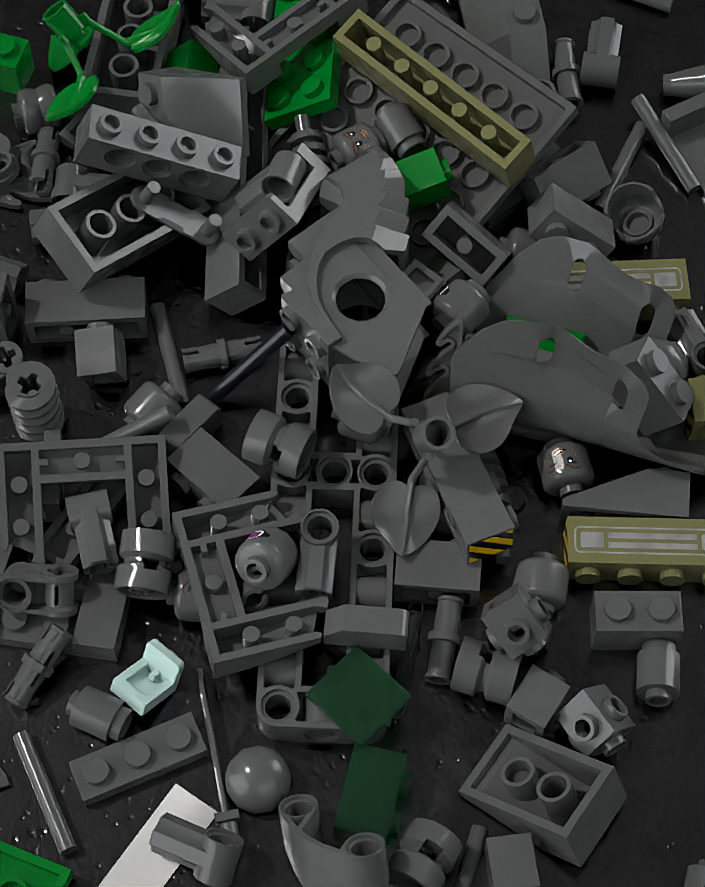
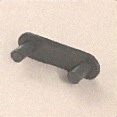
(172, 214)

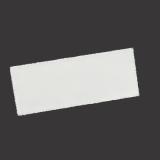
(140, 865)

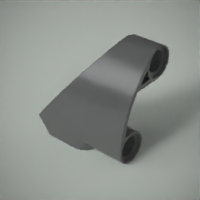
(357, 864)

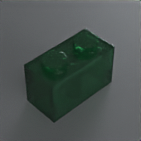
(372, 794)

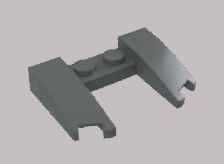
(259, 54)
(32, 464)
(95, 628)
(230, 636)

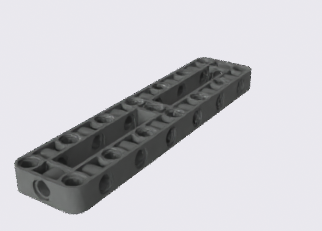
(370, 581)

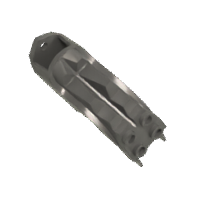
(351, 261)

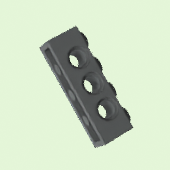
(157, 153)

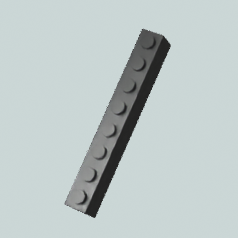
(230, 278)

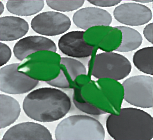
(74, 36)

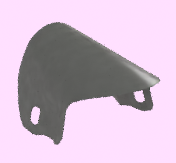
(577, 385)

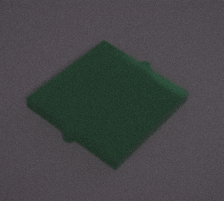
(358, 696)

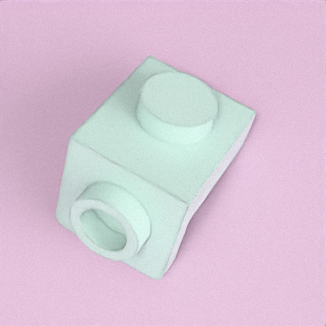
(149, 678)

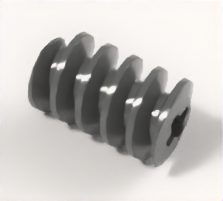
(33, 400)

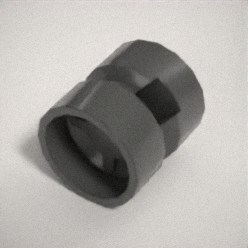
(278, 444)
(145, 549)
(485, 671)
(425, 855)

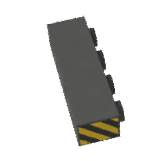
(465, 491)

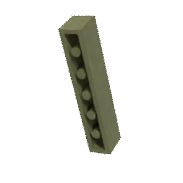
(435, 98)

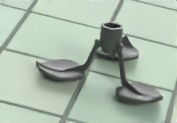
(478, 420)

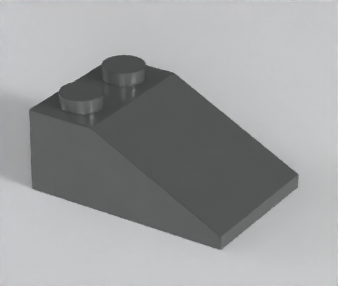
(198, 103)
(547, 792)

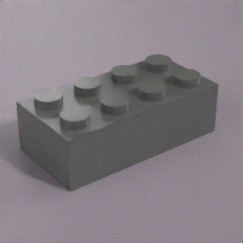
(119, 65)
(102, 231)

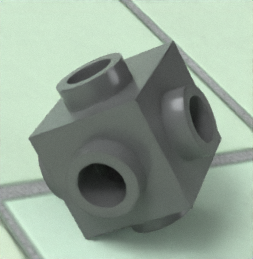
(516, 622)
(596, 721)

